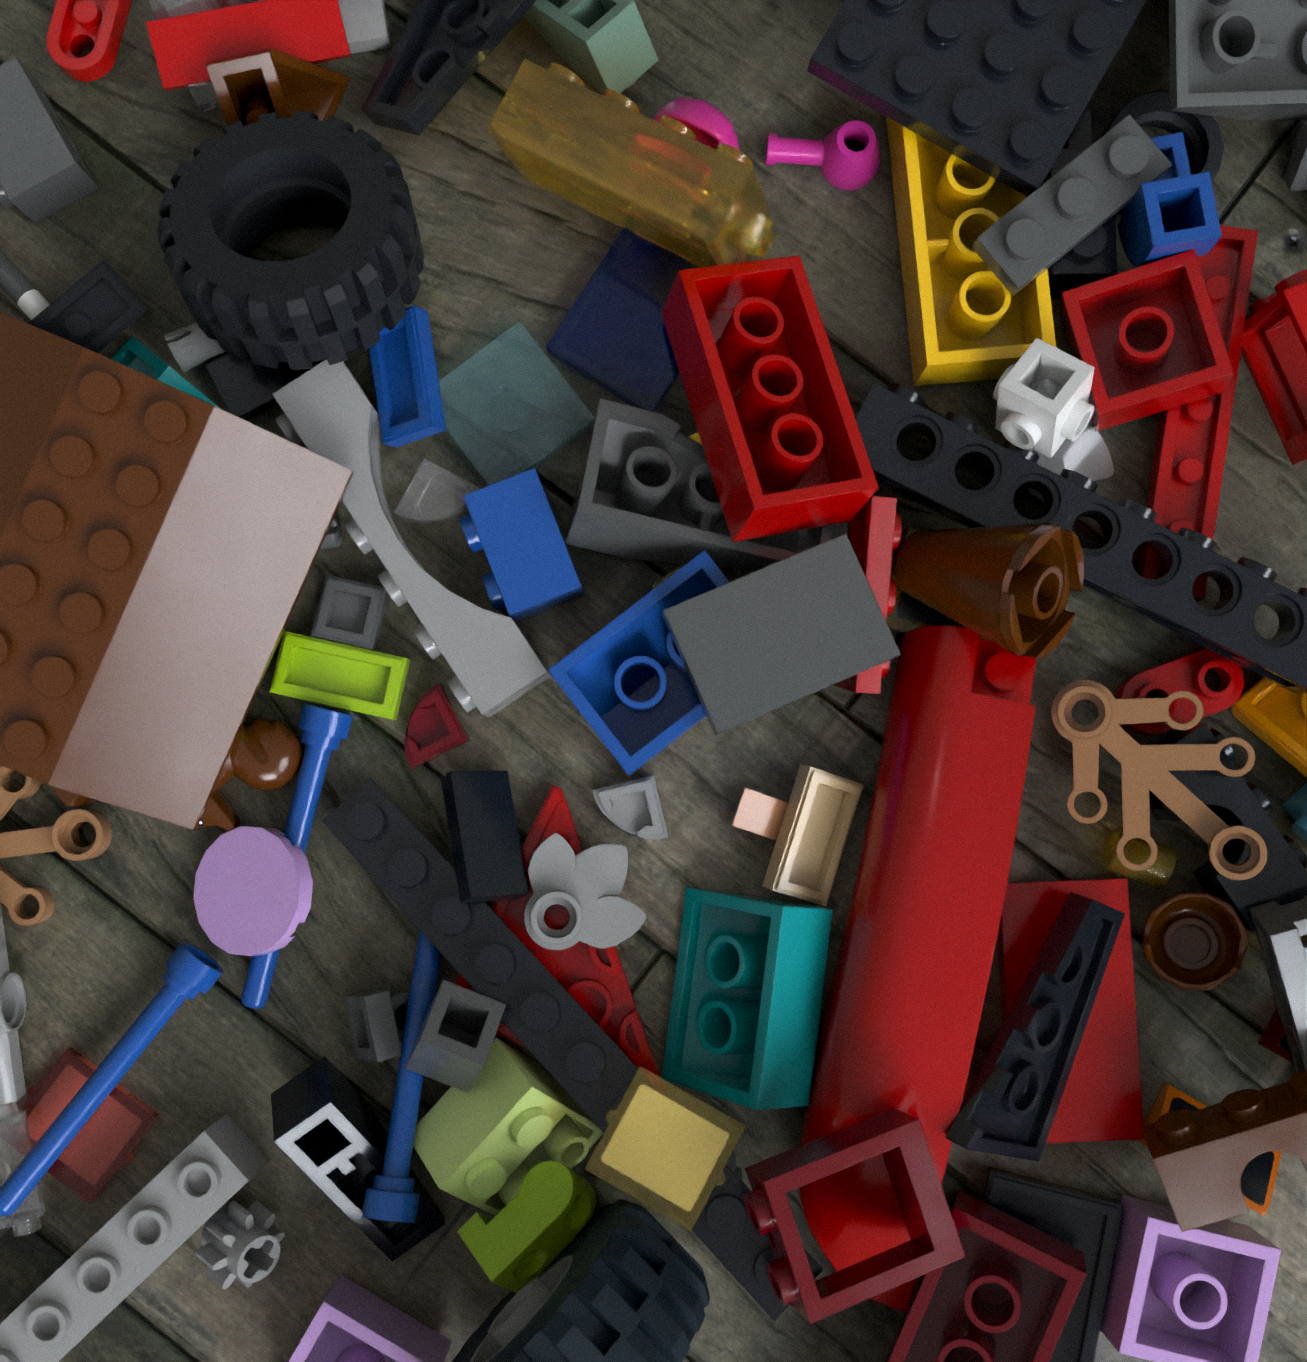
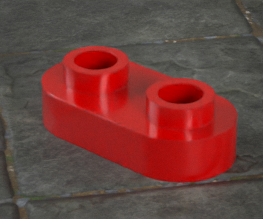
(84, 25)
(1188, 675)

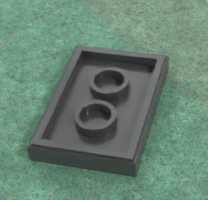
(780, 634)

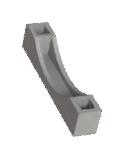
(483, 648)

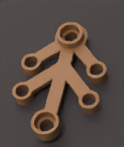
(1148, 769)
(61, 838)

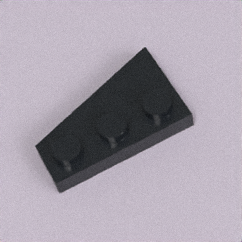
(436, 57)

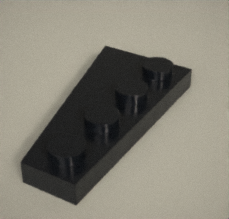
(1036, 1047)

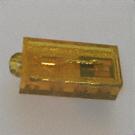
(633, 168)

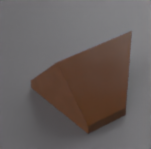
(274, 82)

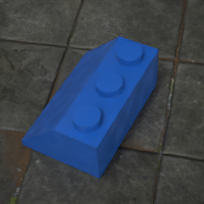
(632, 676)

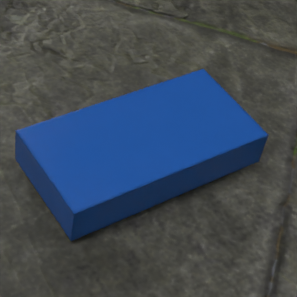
(407, 381)

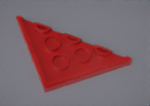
(586, 972)

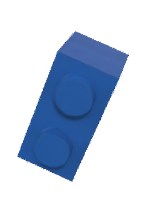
(521, 546)

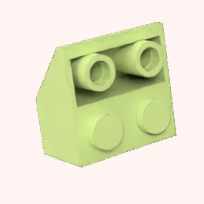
(501, 1128)

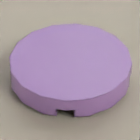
(252, 890)

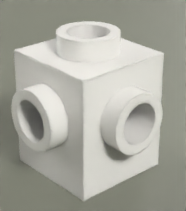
(1044, 399)

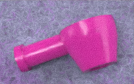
(836, 162)

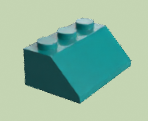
(747, 998)

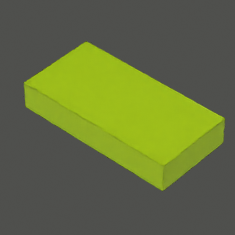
(340, 675)

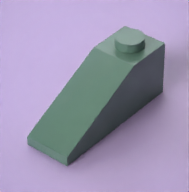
(597, 39)

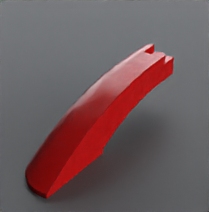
(919, 924)

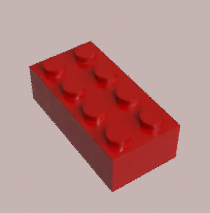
(767, 397)

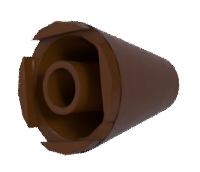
(997, 580)

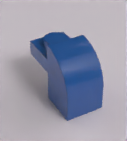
(1171, 212)

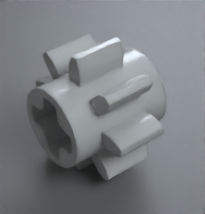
(240, 1244)

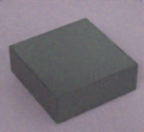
(350, 613)

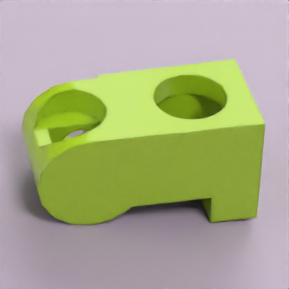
(532, 1226)

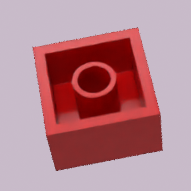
(1148, 339)

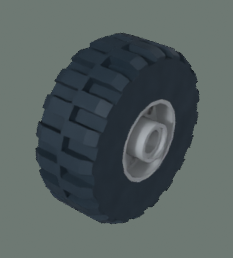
(607, 1297)

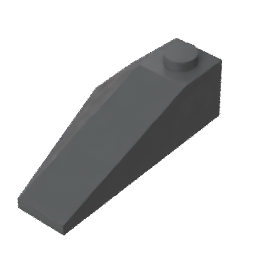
(654, 498)

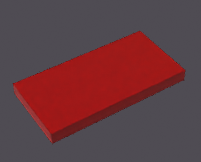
(1104, 1083)

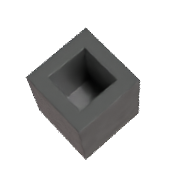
(455, 1036)

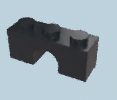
(1238, 804)

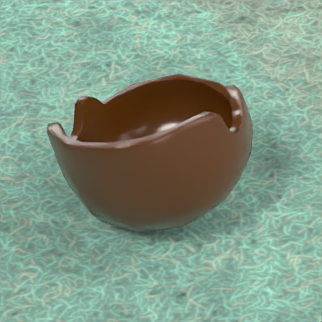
(1194, 940)

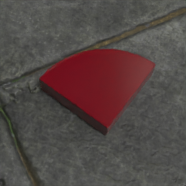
(432, 728)

